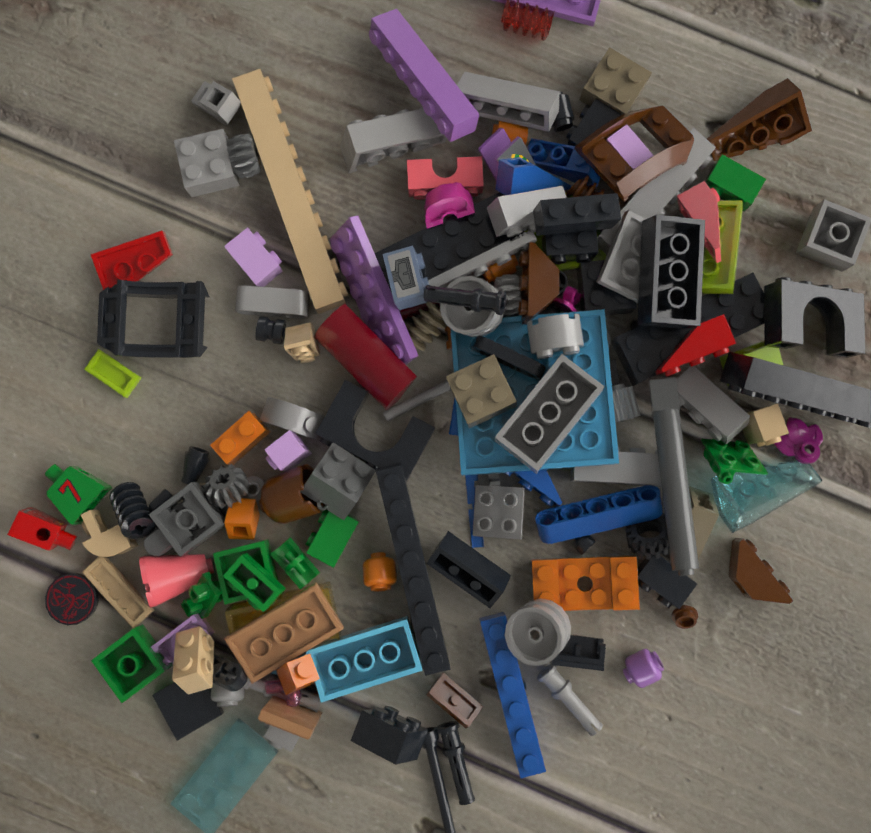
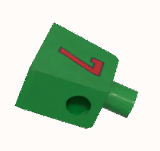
(75, 491)

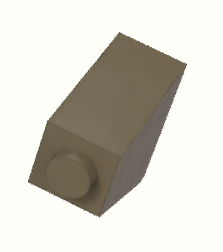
(704, 516)

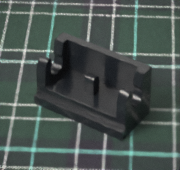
(582, 653)

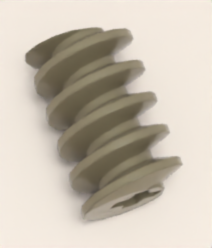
(426, 326)

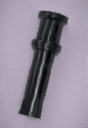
(476, 299)
(454, 750)

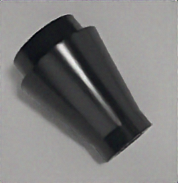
(194, 464)

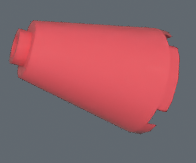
(171, 575)

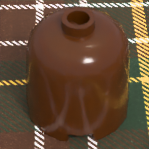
(283, 499)

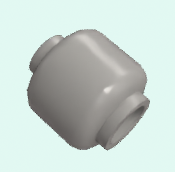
(225, 697)

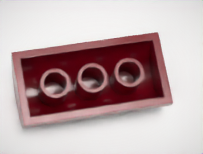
(365, 356)

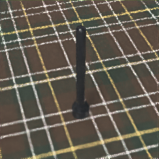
(430, 745)

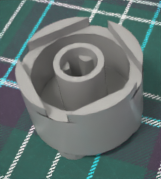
(555, 335)

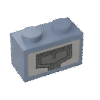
(406, 277)

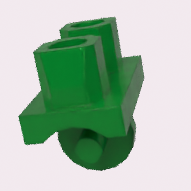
(295, 563)
(202, 597)

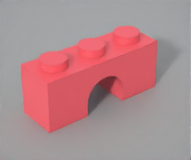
(423, 178)

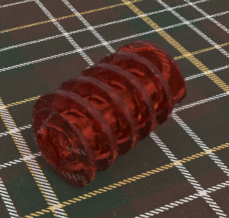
(527, 19)

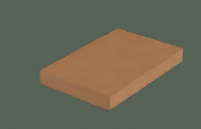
(294, 720)

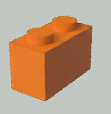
(240, 438)

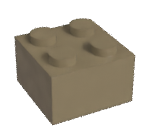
(616, 82)
(481, 391)

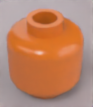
(379, 572)

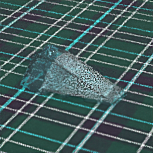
(756, 495)

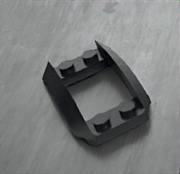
(188, 320)

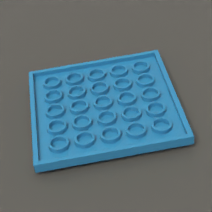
(592, 438)

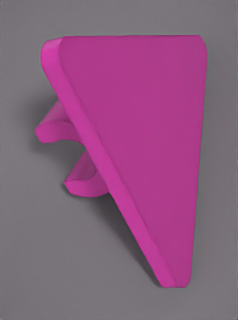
(569, 300)

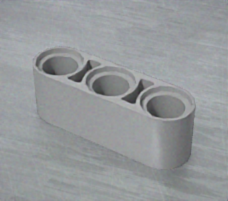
(272, 302)

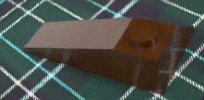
(769, 119)

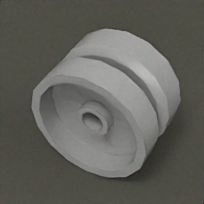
(470, 322)
(538, 632)

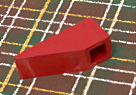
(708, 338)

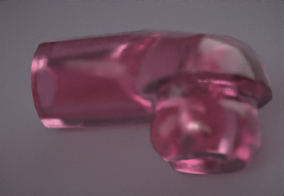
(275, 686)

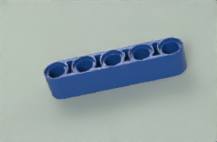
(599, 514)

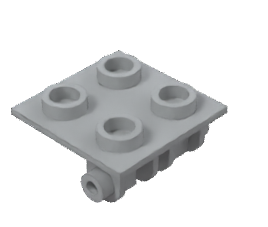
(498, 512)

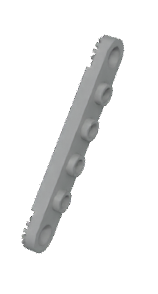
(478, 265)

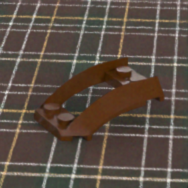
(616, 170)

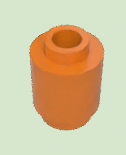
(512, 130)
(497, 271)

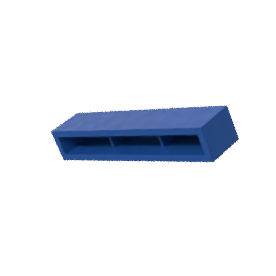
(512, 697)

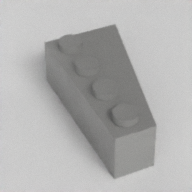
(388, 136)

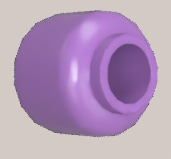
(643, 668)

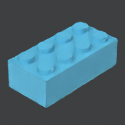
(365, 658)

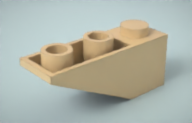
(301, 342)

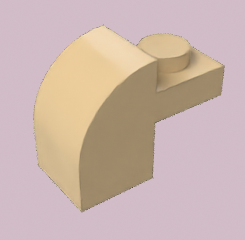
(104, 541)

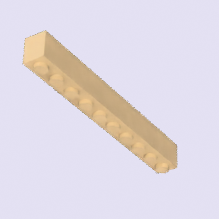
(289, 191)

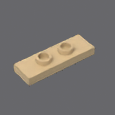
(118, 591)

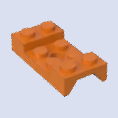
(612, 582)

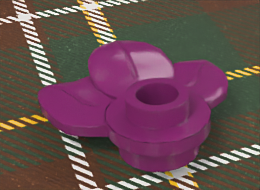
(799, 438)

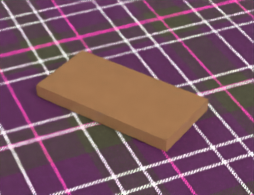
(284, 633)

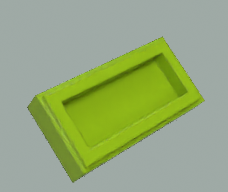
(112, 373)

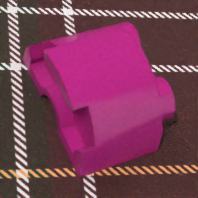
(447, 200)

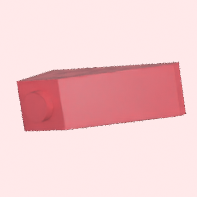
(702, 203)

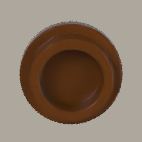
(685, 617)

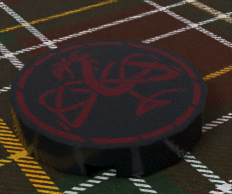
(71, 599)

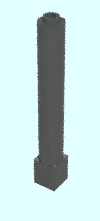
(673, 475)

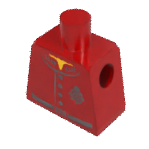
(31, 527)

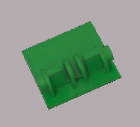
(731, 458)

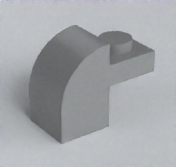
(217, 101)
(291, 417)

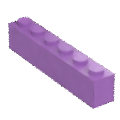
(423, 75)

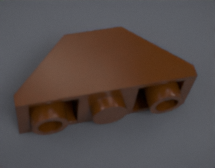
(538, 282)
(755, 576)

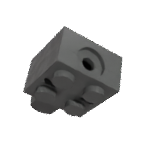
(184, 524)

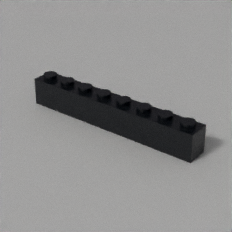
(413, 568)

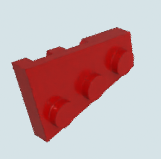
(131, 259)

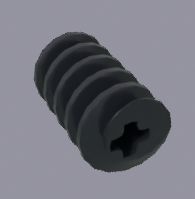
(131, 510)

